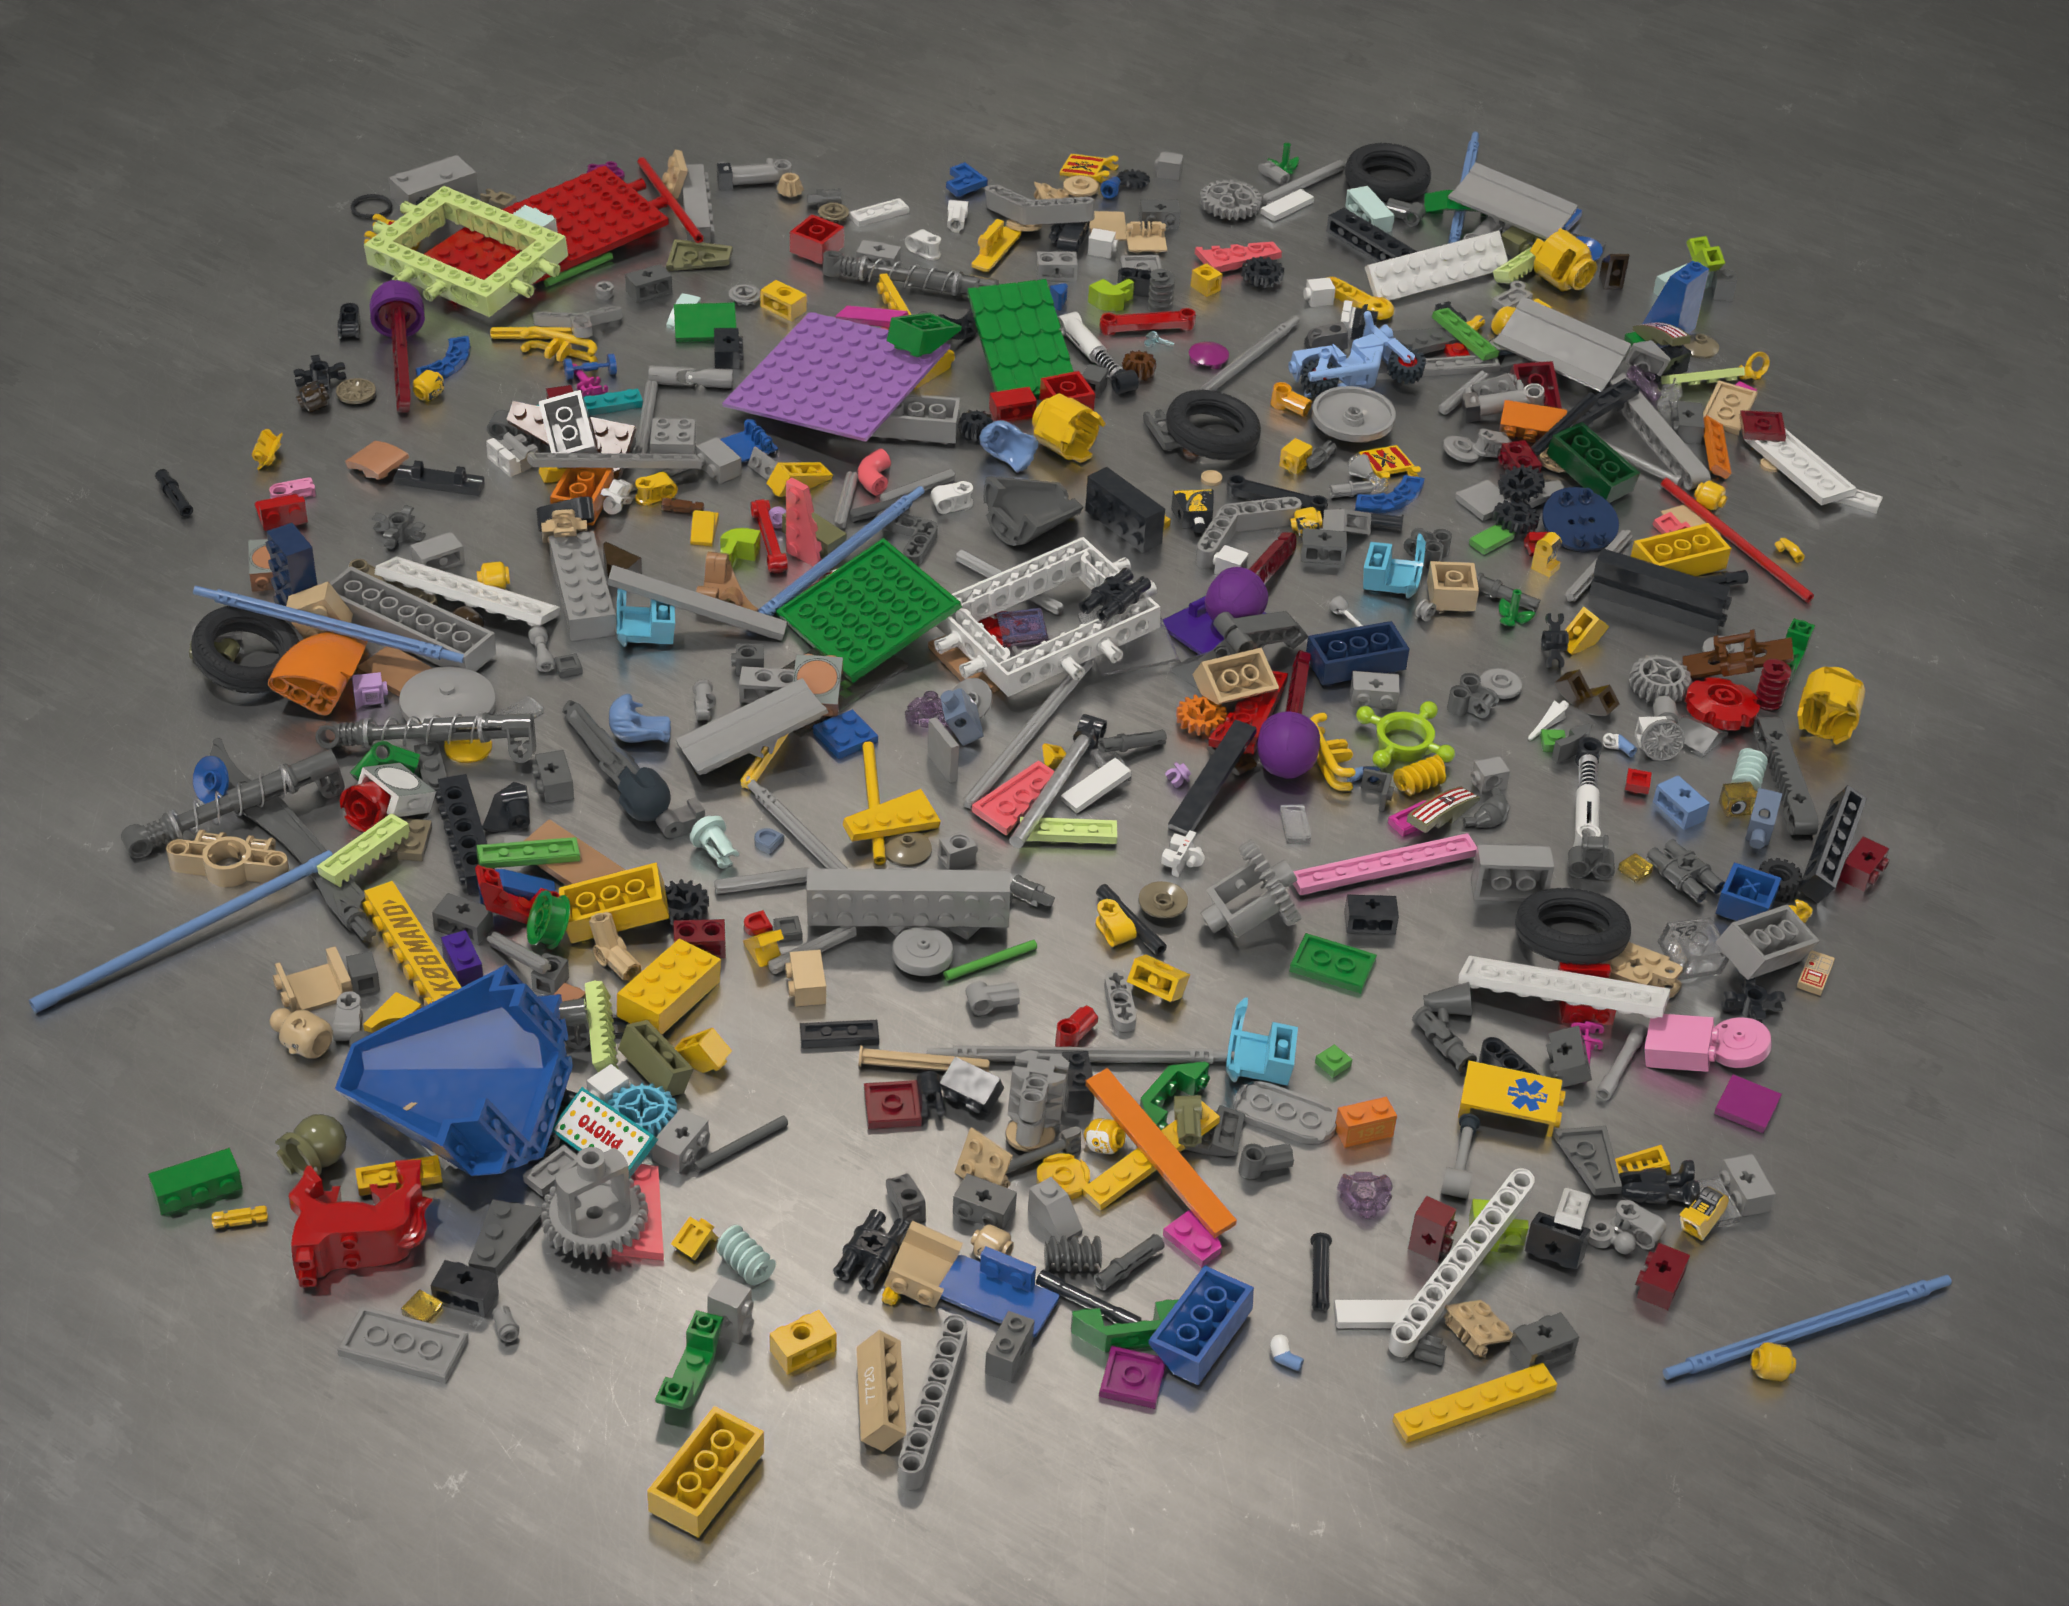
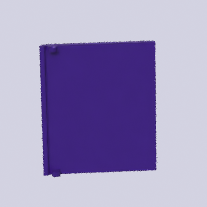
(1194, 627)

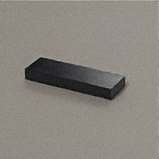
(839, 1033)

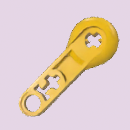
(1359, 298)

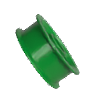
(548, 919)

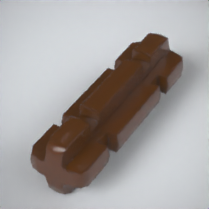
(681, 506)

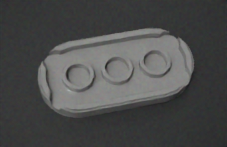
(1285, 1113)

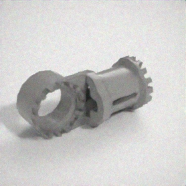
(704, 699)

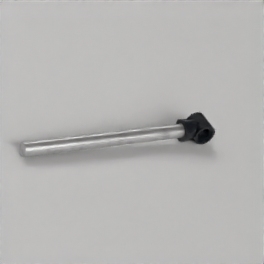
(1086, 736)

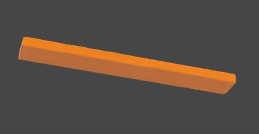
(1161, 1153)

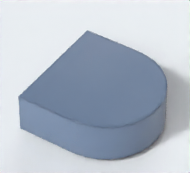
(768, 840)

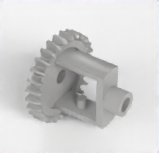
(1255, 871)
(594, 1205)

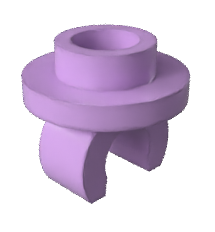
(776, 516)
(1180, 772)

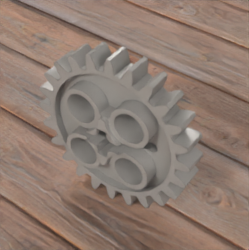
(1230, 199)

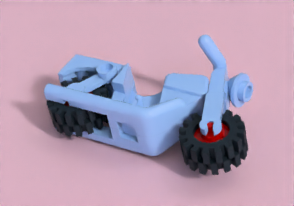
(1326, 365)

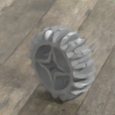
(1659, 677)

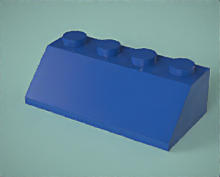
(1202, 1323)

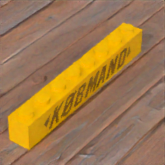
(409, 942)

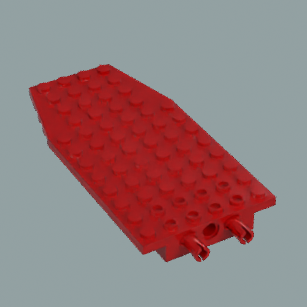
(591, 211)

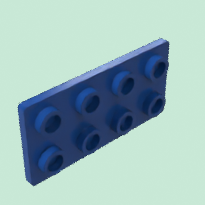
(998, 1286)

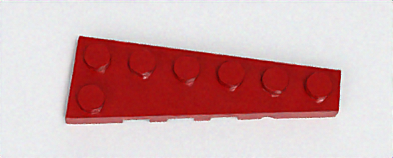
(1252, 711)

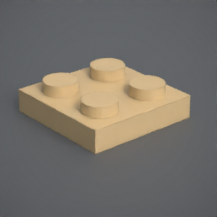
(675, 174)

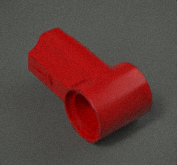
(1074, 1028)

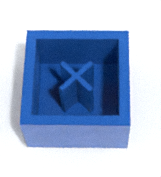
(1747, 893)

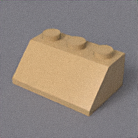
(1235, 677)

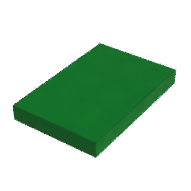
(698, 320)
(1333, 963)

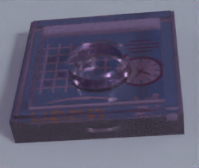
(1022, 627)

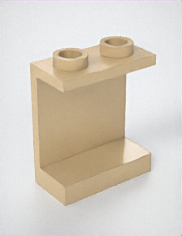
(314, 986)
(922, 1264)

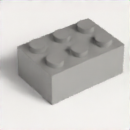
(568, 424)
(1510, 872)

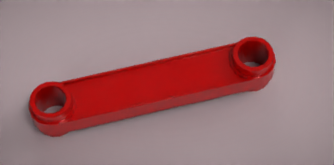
(1114, 323)
(775, 559)

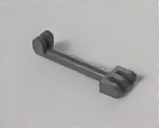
(1069, 1143)

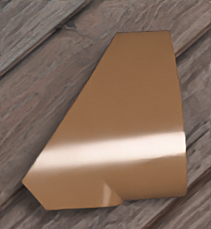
(721, 581)

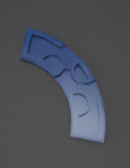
(455, 358)
(1403, 495)

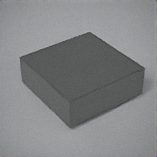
(568, 665)
(790, 928)

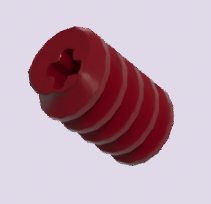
(1773, 684)

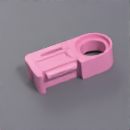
(301, 487)

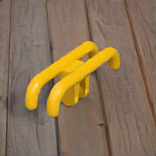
(560, 344)
(1330, 754)

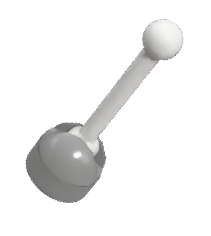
(1340, 606)

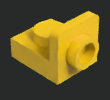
(694, 1237)

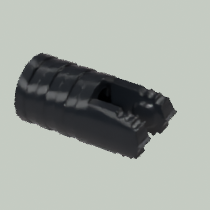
(930, 1093)

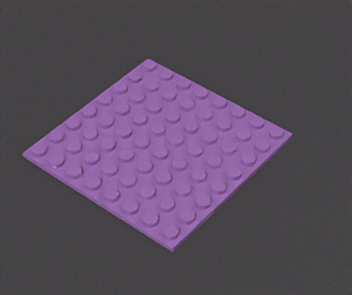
(833, 378)

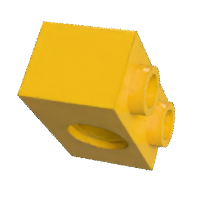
(783, 300)
(1158, 978)
(803, 1341)

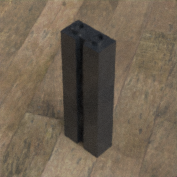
(1660, 591)

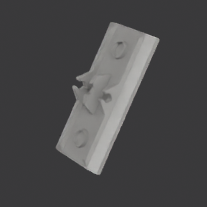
(1513, 202)
(1573, 346)
(751, 727)

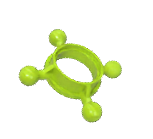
(1408, 721)

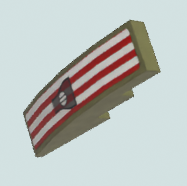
(1662, 334)
(1442, 808)

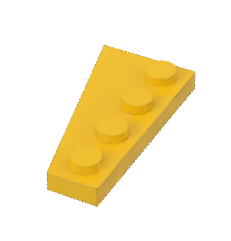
(898, 816)

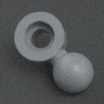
(1604, 1235)

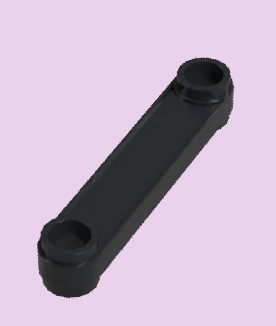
(1240, 487)

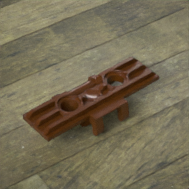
(1737, 662)

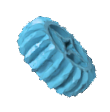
(655, 1103)

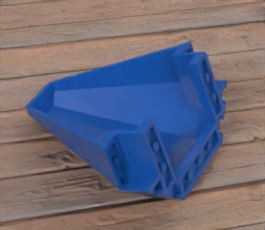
(478, 1065)

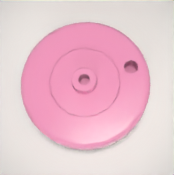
(1742, 1042)

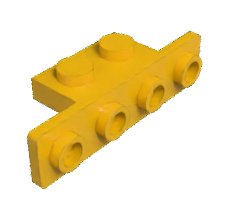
(994, 245)

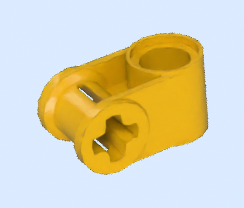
(655, 487)
(1114, 923)

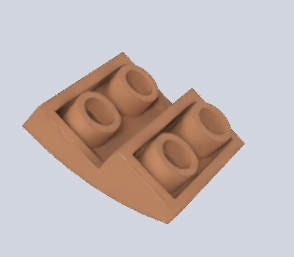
(377, 459)

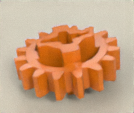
(1200, 715)

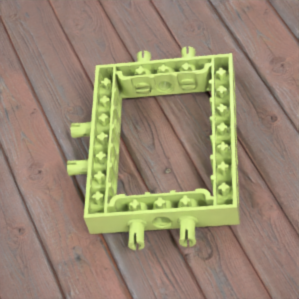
(392, 253)

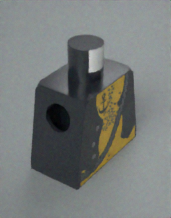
(1193, 508)

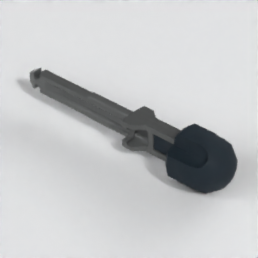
(642, 789)

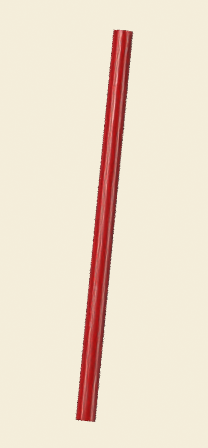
(672, 202)
(1738, 540)

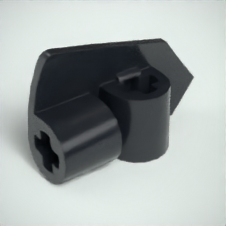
(508, 810)

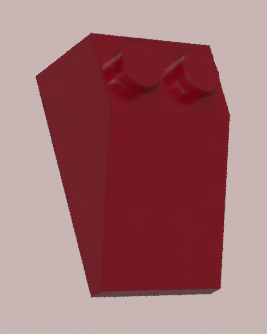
(1543, 374)

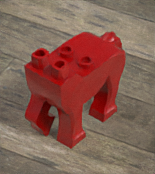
(356, 1234)

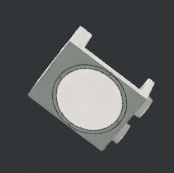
(407, 791)

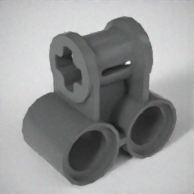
(1437, 544)
(1470, 697)
(1592, 857)

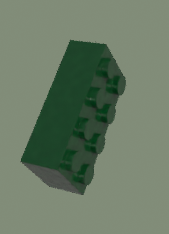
(1592, 462)

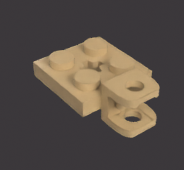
(562, 525)
(1650, 968)

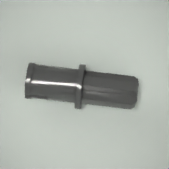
(1321, 454)

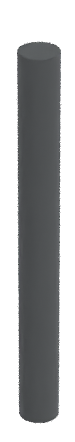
(740, 1143)

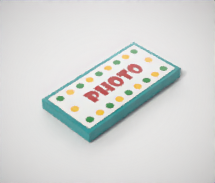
(596, 1124)

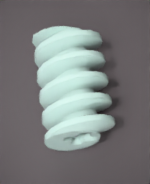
(1750, 767)
(745, 1255)

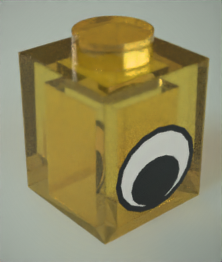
(1737, 799)

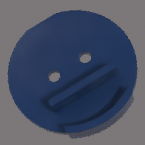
(1579, 506)

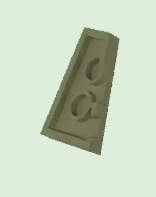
(694, 255)

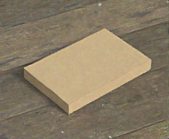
(1726, 405)

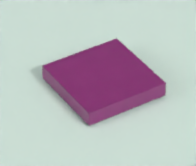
(1747, 1103)
(1132, 1377)

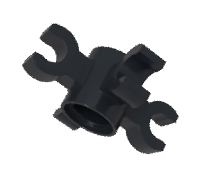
(320, 372)
(1554, 640)
(1753, 1000)

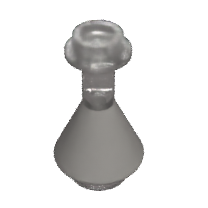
(1360, 466)

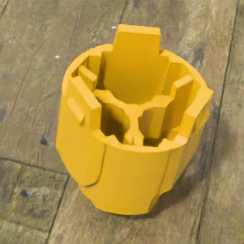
(1564, 261)
(1066, 427)
(1831, 703)

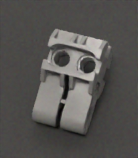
(1037, 1095)

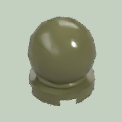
(314, 1142)

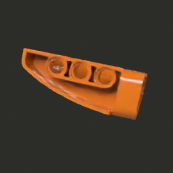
(317, 670)

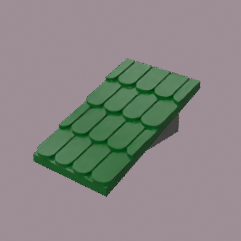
(1019, 334)

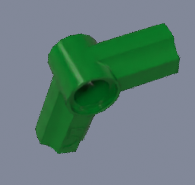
(395, 755)

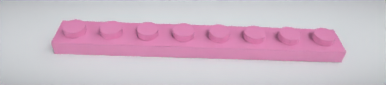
(1384, 864)

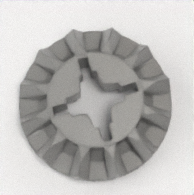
(752, 294)

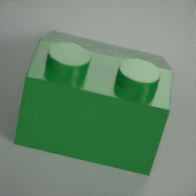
(920, 333)

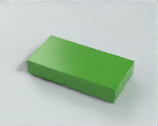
(1491, 539)

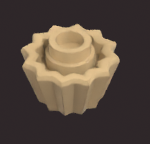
(790, 185)

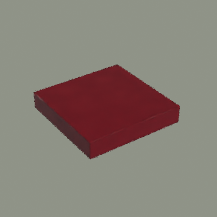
(1762, 425)
(892, 1104)

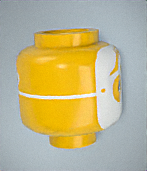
(1104, 1136)

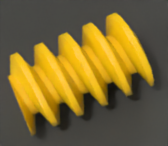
(1420, 775)

